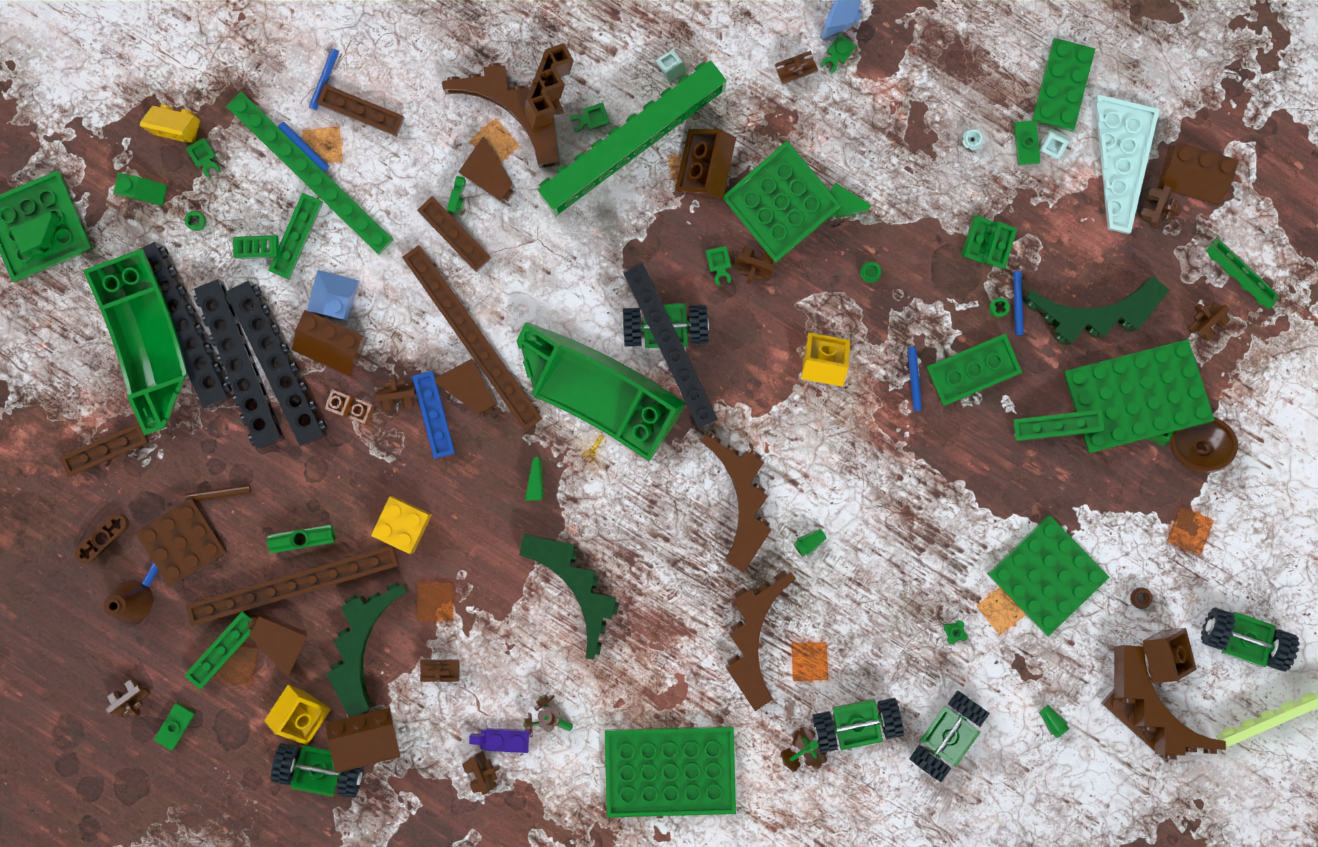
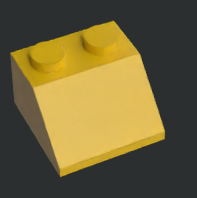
(171, 124)
(826, 359)
(297, 715)

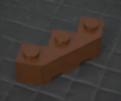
(547, 85)

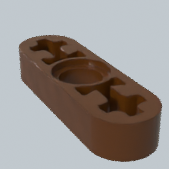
(95, 553)

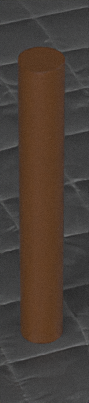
(210, 494)

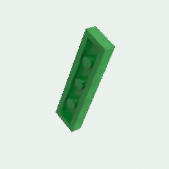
(296, 236)
(1242, 273)
(1059, 425)
(220, 651)

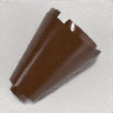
(129, 602)

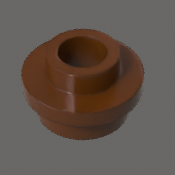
(1146, 601)

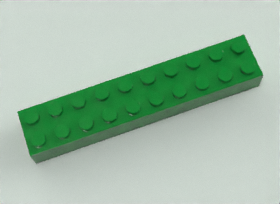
(632, 138)

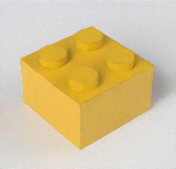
(401, 524)

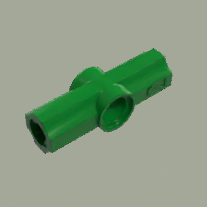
(288, 540)

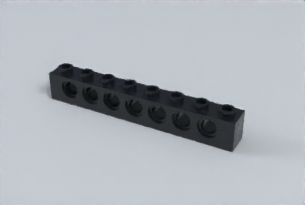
(239, 297)
(670, 344)
(221, 390)
(272, 431)

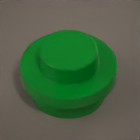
(870, 272)

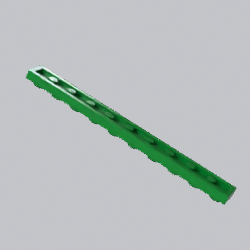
(309, 173)

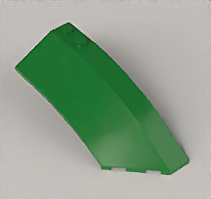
(141, 335)
(598, 390)

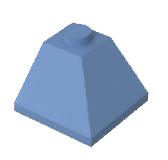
(841, 17)
(333, 295)

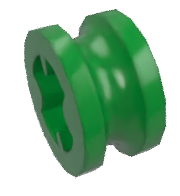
(202, 222)
(1006, 307)

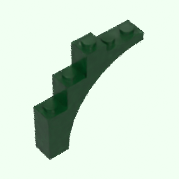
(1071, 321)
(594, 605)
(349, 677)

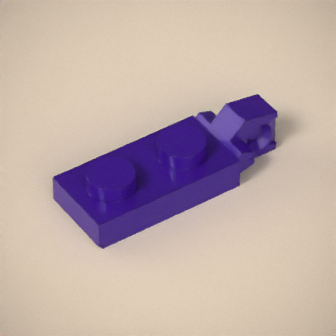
(501, 740)

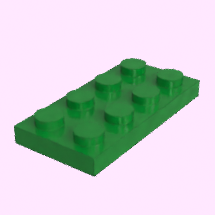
(1063, 84)
(973, 369)

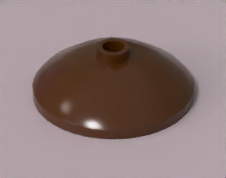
(1216, 441)

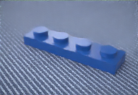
(433, 414)

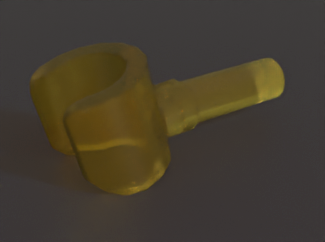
(592, 450)

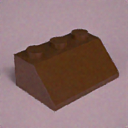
(705, 163)
(1197, 173)
(328, 343)
(362, 740)

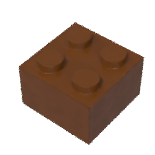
(1169, 655)

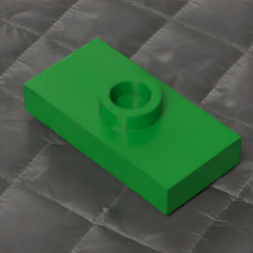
(1026, 143)
(174, 726)

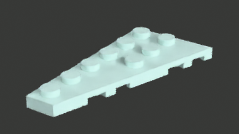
(1125, 145)

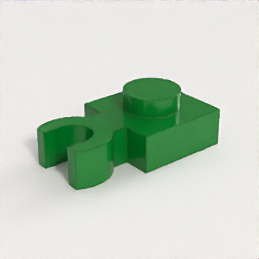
(839, 51)
(594, 117)
(202, 155)
(456, 201)
(719, 261)

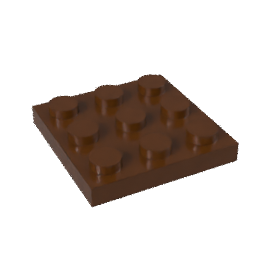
(181, 542)

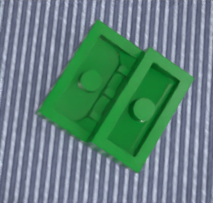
(989, 242)

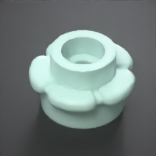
(978, 139)

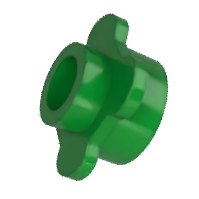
(950, 628)

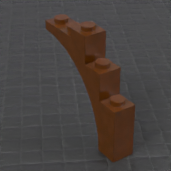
(495, 88)
(742, 470)
(753, 607)
(1134, 687)

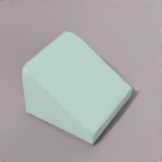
(671, 65)
(1055, 143)

